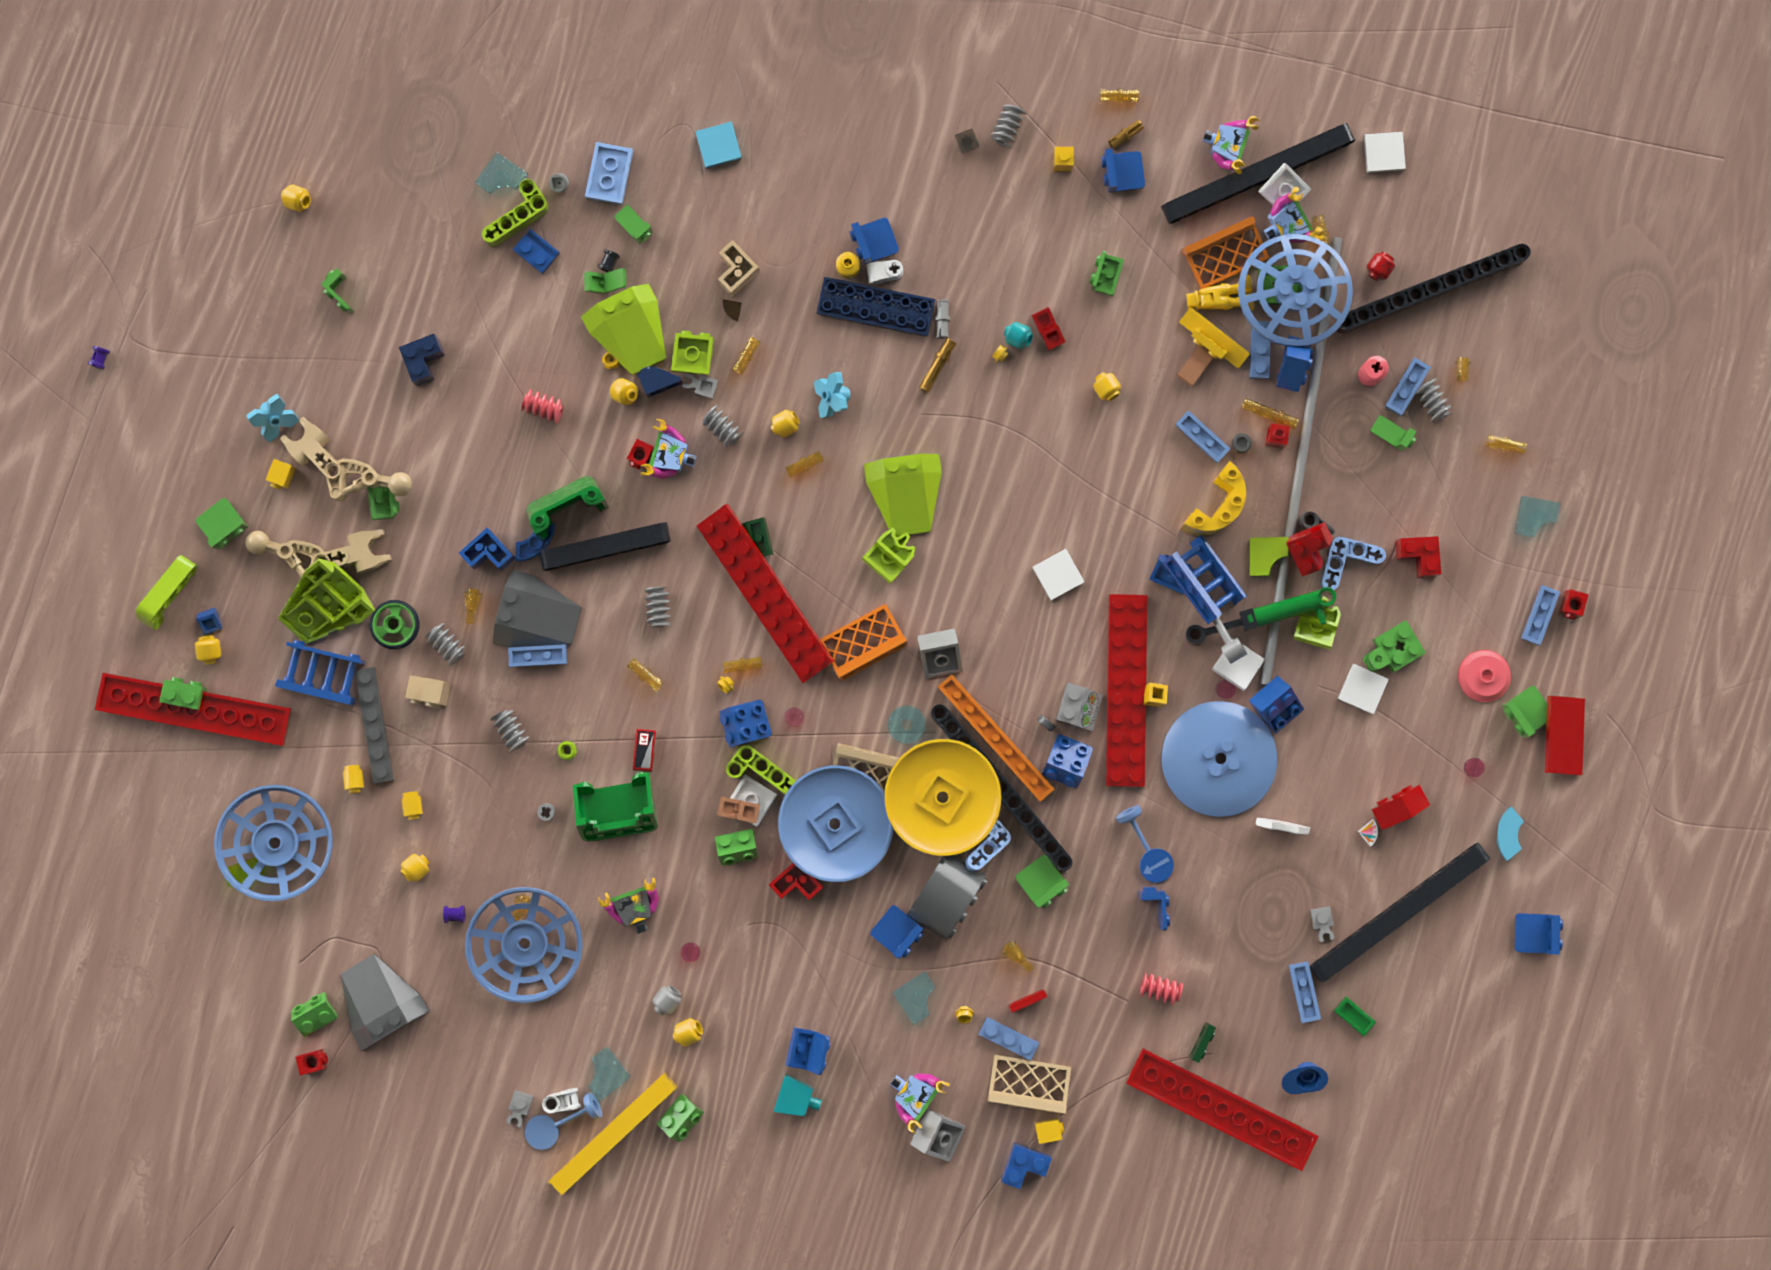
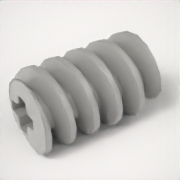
(1006, 125)
(1434, 401)
(721, 427)
(657, 606)
(445, 644)
(509, 729)

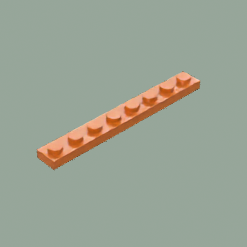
(995, 738)

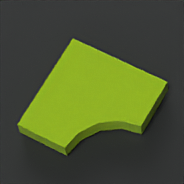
(1265, 553)

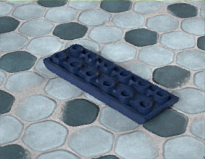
(875, 306)

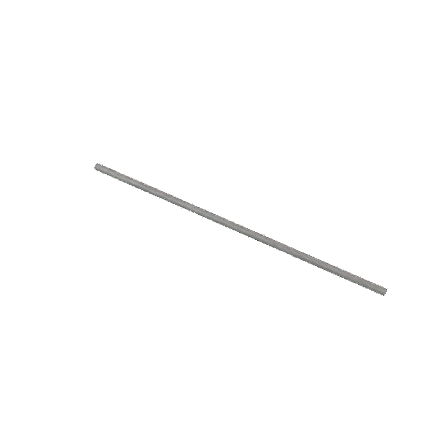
(1300, 470)

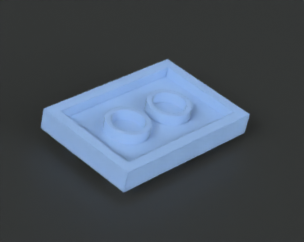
(609, 173)

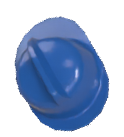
(1304, 1079)

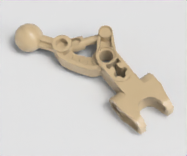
(312, 448)
(357, 553)

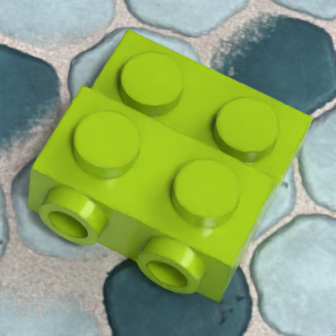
(692, 353)

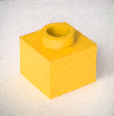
(1160, 692)

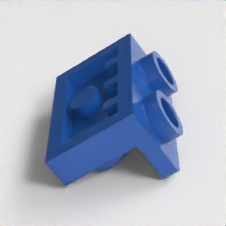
(1163, 577)

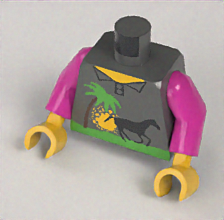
(633, 906)

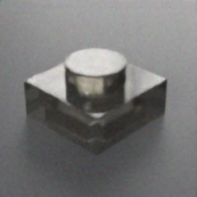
(966, 141)

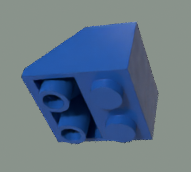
(1276, 704)

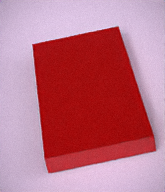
(1564, 735)

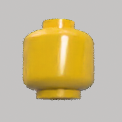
(295, 198)
(848, 271)
(1107, 387)
(623, 391)
(785, 423)
(208, 649)
(415, 868)
(688, 1032)

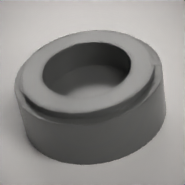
(1241, 443)
(1046, 723)

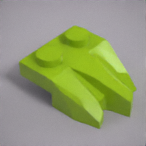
(889, 555)
(1312, 632)

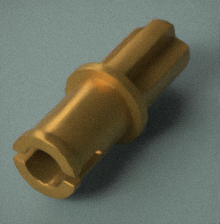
(1125, 134)

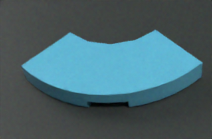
(1508, 833)

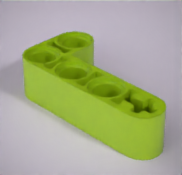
(513, 215)
(165, 591)
(752, 763)

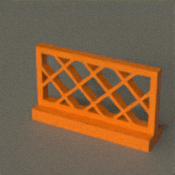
(1217, 238)
(874, 654)

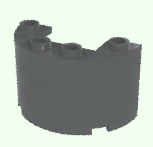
(947, 896)

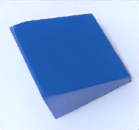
(209, 621)

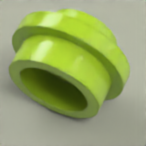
(562, 746)

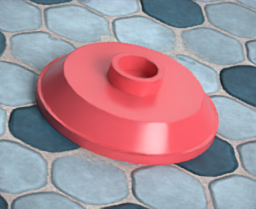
(1484, 676)

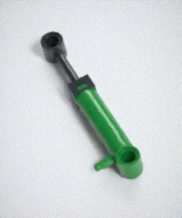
(1271, 613)

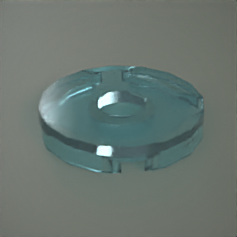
(914, 716)

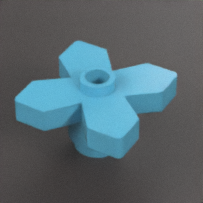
(833, 394)
(271, 416)

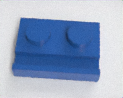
(536, 251)

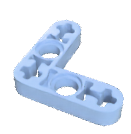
(1347, 552)
(997, 830)

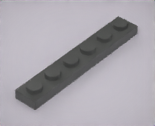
(374, 725)

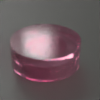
(1225, 689)
(794, 717)
(1474, 767)
(690, 952)

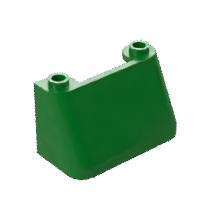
(581, 489)
(615, 809)

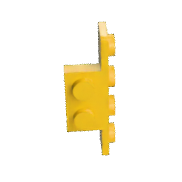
(1213, 338)

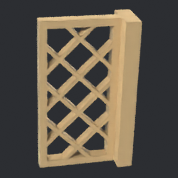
(868, 757)
(1029, 1102)

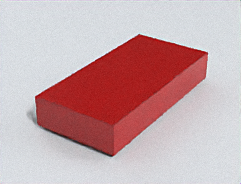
(1028, 1000)

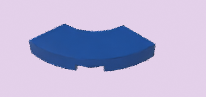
(531, 546)

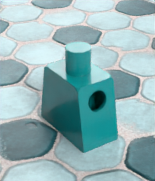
(795, 1097)

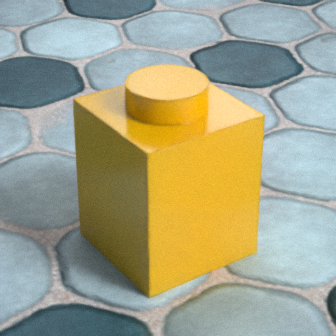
(1063, 159)
(280, 474)
(1049, 1130)

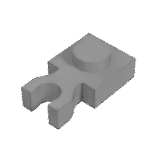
(703, 387)
(1322, 920)
(519, 1105)

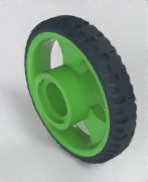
(395, 607)

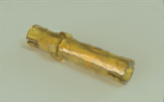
(1270, 413)

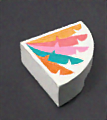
(1369, 832)

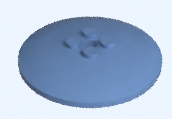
(1191, 762)
(862, 818)

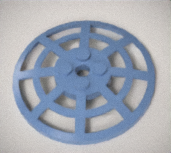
(1287, 297)
(261, 842)
(521, 956)

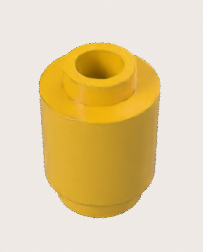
(353, 779)
(411, 805)

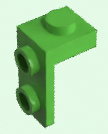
(634, 225)
(332, 281)
(604, 283)
(1393, 433)

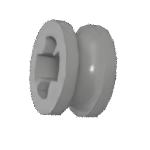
(540, 811)

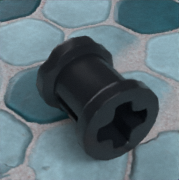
(608, 261)

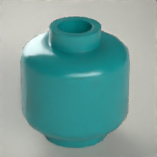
(1018, 335)

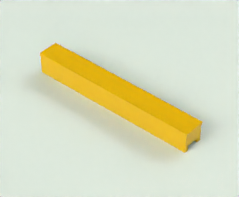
(613, 1133)

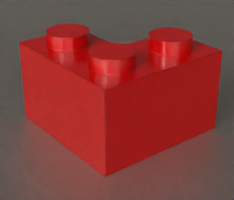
(1305, 548)
(1424, 550)
(1401, 807)
(792, 878)

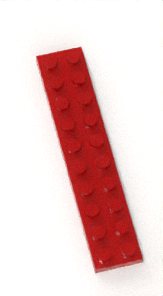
(765, 593)
(1126, 690)
(216, 712)
(1222, 1109)

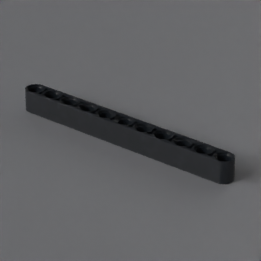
(1257, 173)
(1440, 284)
(1010, 792)
(1399, 912)

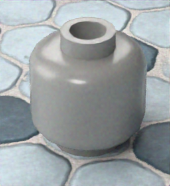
(667, 1000)

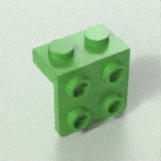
(221, 524)
(1526, 711)
(1042, 881)

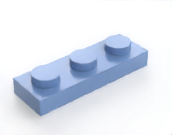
(1259, 354)
(1407, 386)
(1202, 436)
(1540, 615)
(537, 655)
(1304, 992)
(1008, 1038)

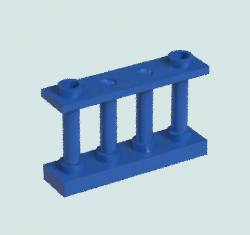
(1193, 589)
(325, 691)

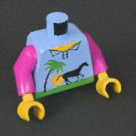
(1230, 143)
(1289, 218)
(668, 454)
(915, 1096)

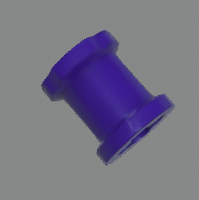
(98, 357)
(454, 914)

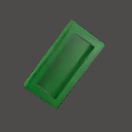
(1354, 1016)

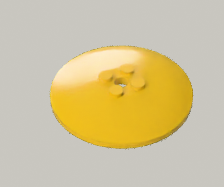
(971, 801)

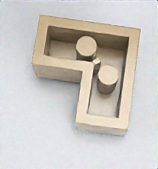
(740, 269)
(428, 690)

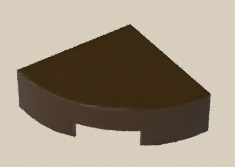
(732, 309)

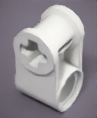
(881, 271)
(563, 1101)

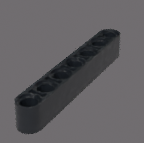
(604, 546)

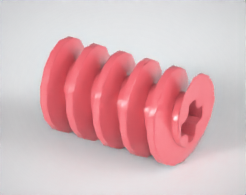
(1373, 371)
(541, 405)
(1160, 988)

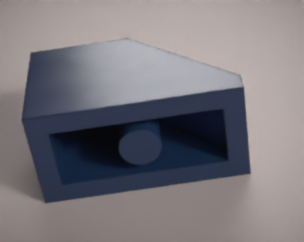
(657, 380)

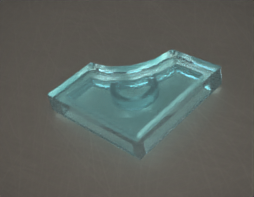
(500, 173)
(1534, 514)
(914, 997)
(608, 1074)

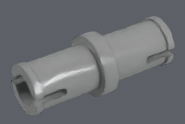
(942, 319)

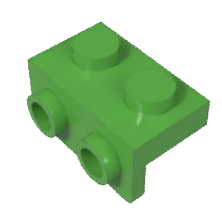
(1107, 274)
(382, 503)
(182, 694)
(736, 847)
(313, 1014)
(680, 1118)

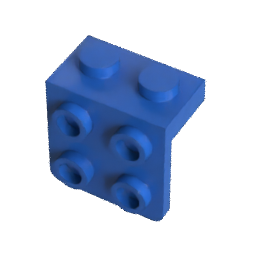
(1123, 171)
(874, 240)
(745, 723)
(1067, 761)
(1151, 893)
(897, 932)
(1538, 933)
(808, 1050)

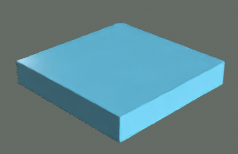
(718, 145)

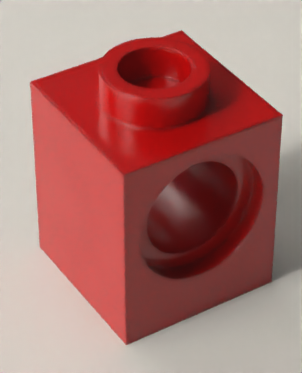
(1277, 435)
(640, 445)
(1580, 599)
(303, 1062)

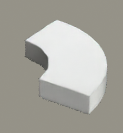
(1283, 826)

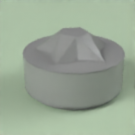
(559, 182)

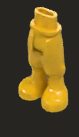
(1218, 297)

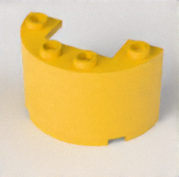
(1231, 482)

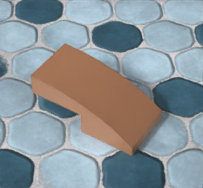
(1195, 365)
(738, 809)

